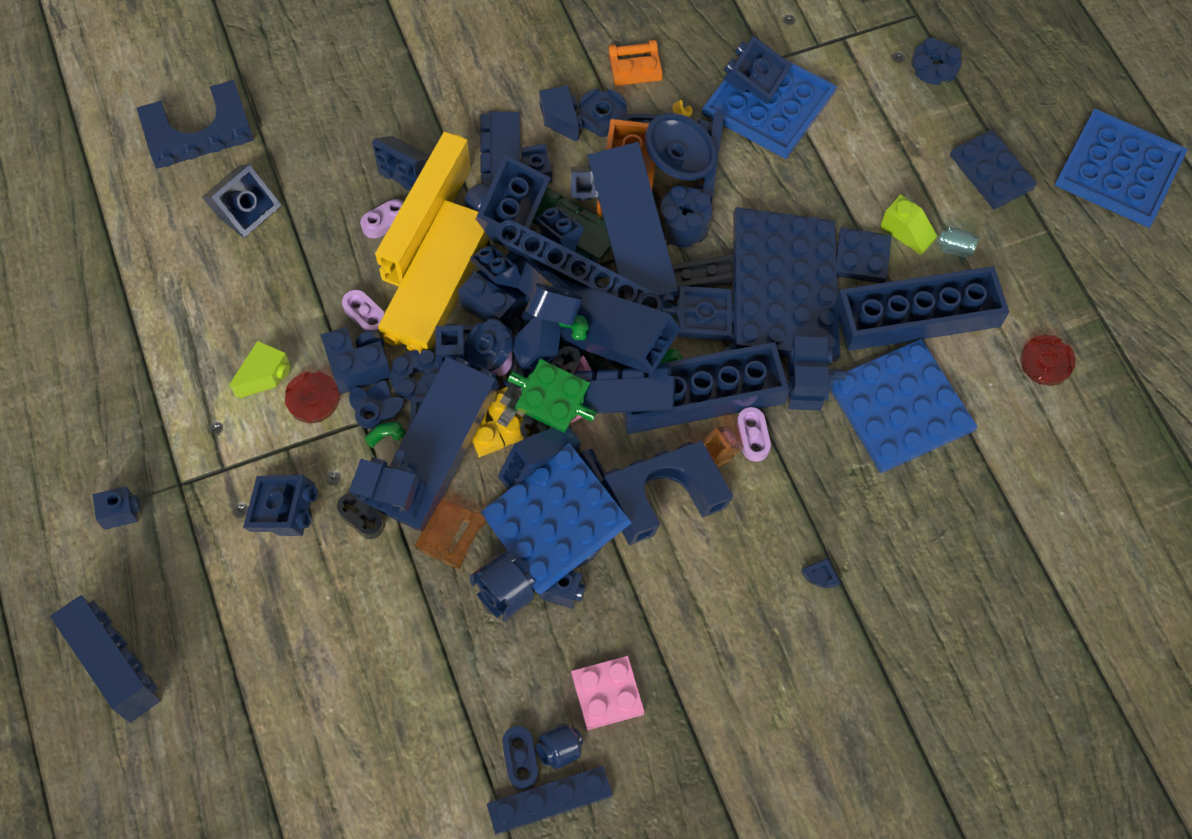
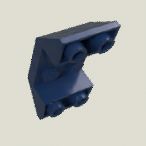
(507, 269)

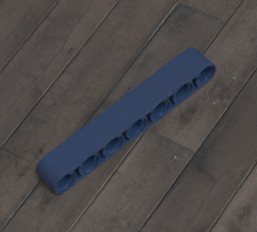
(570, 262)

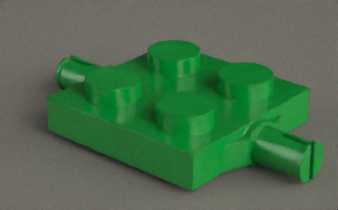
(552, 396)

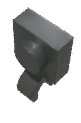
(510, 400)

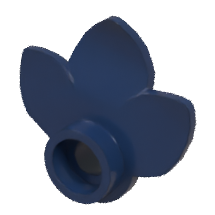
(375, 402)

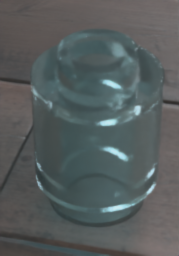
(958, 242)

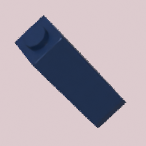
(534, 453)

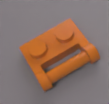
(635, 69)

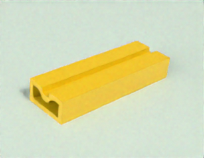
(437, 182)
(433, 279)

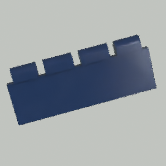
(498, 137)
(631, 393)

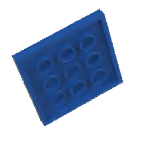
(783, 119)
(1121, 168)
(902, 406)
(555, 518)

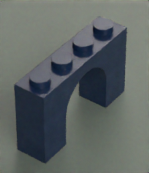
(171, 146)
(687, 465)

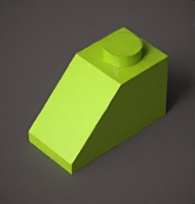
(909, 225)
(260, 371)

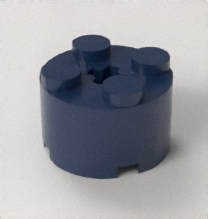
(685, 216)
(503, 586)

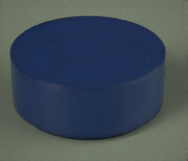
(368, 338)

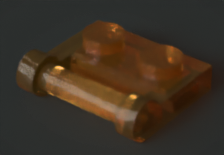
(442, 530)

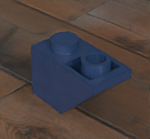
(559, 111)
(536, 342)

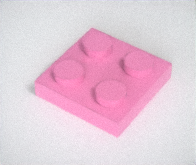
(607, 693)

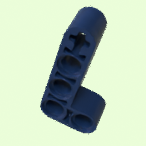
(548, 295)

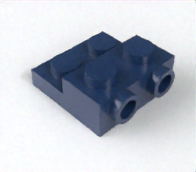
(756, 69)
(281, 505)

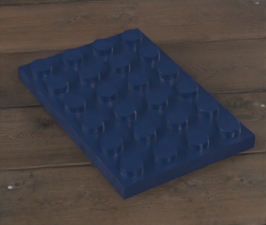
(784, 279)

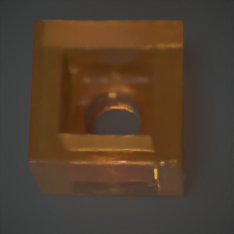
(722, 445)

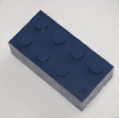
(107, 658)

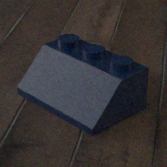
(511, 196)

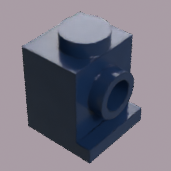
(537, 158)
(449, 342)

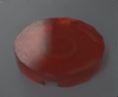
(1047, 360)
(311, 397)

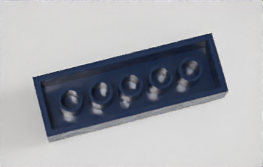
(921, 308)
(718, 387)

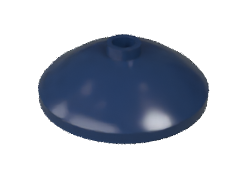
(680, 146)

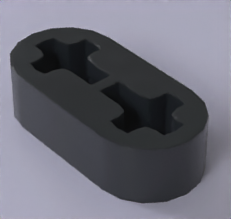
(356, 521)

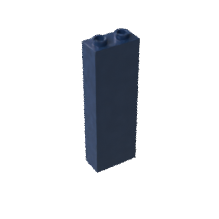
(632, 220)
(620, 329)
(444, 432)

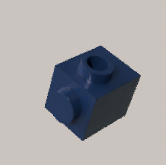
(582, 184)
(116, 507)
(566, 590)

